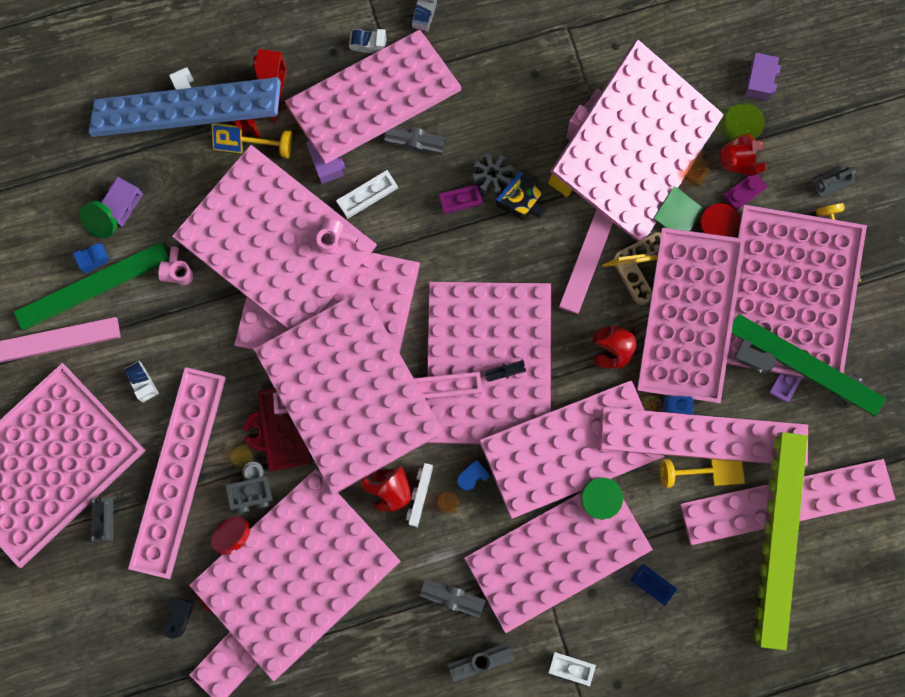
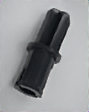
(505, 371)

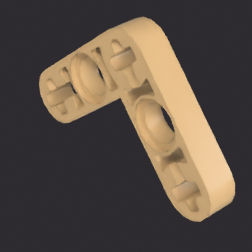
(632, 267)

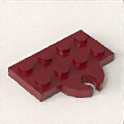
(276, 435)

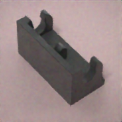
(101, 520)

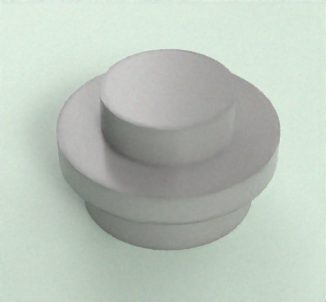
(252, 470)

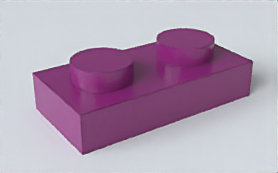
(745, 191)
(460, 199)

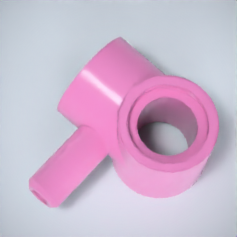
(333, 229)
(169, 270)

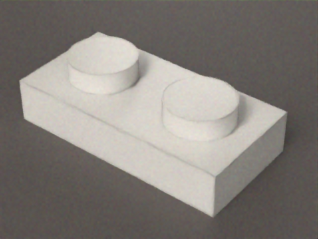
(572, 669)

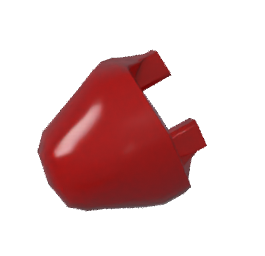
(740, 155)
(618, 342)
(393, 490)

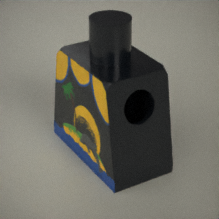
(521, 198)

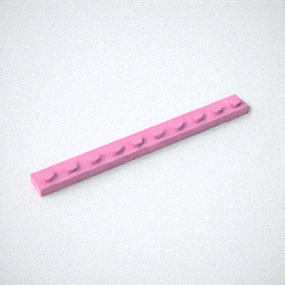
(429, 386)

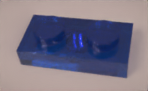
(653, 584)

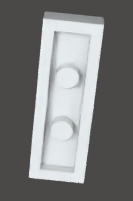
(367, 194)
(419, 495)

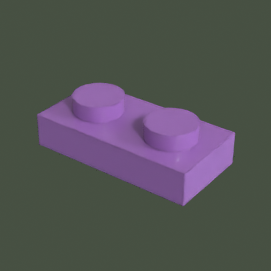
(785, 387)

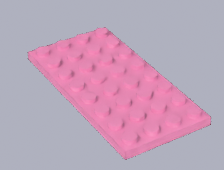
(372, 96)
(691, 314)
(559, 452)
(553, 559)

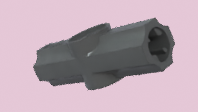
(415, 140)
(452, 598)
(495, 656)

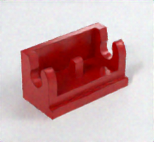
(246, 126)

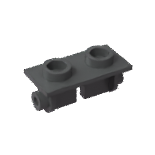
(834, 181)

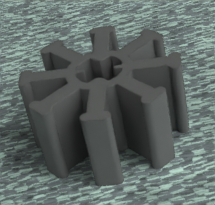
(497, 170)

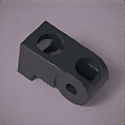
(179, 617)

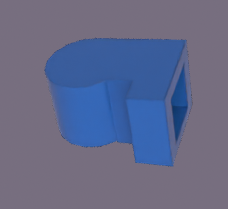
(91, 258)
(678, 404)
(469, 477)

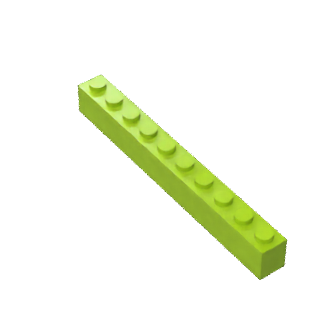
(781, 541)

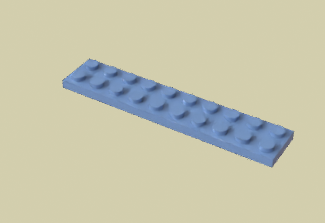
(185, 107)

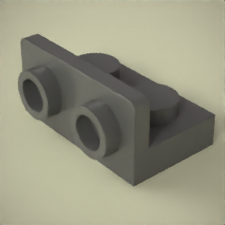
(249, 495)

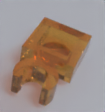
(697, 170)

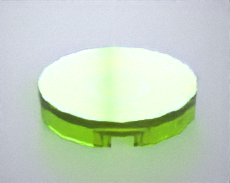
(744, 119)

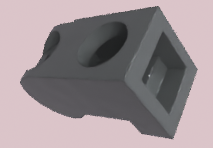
(754, 359)

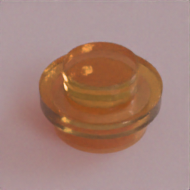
(448, 502)

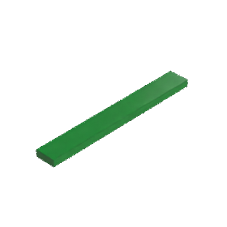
(91, 286)
(808, 366)

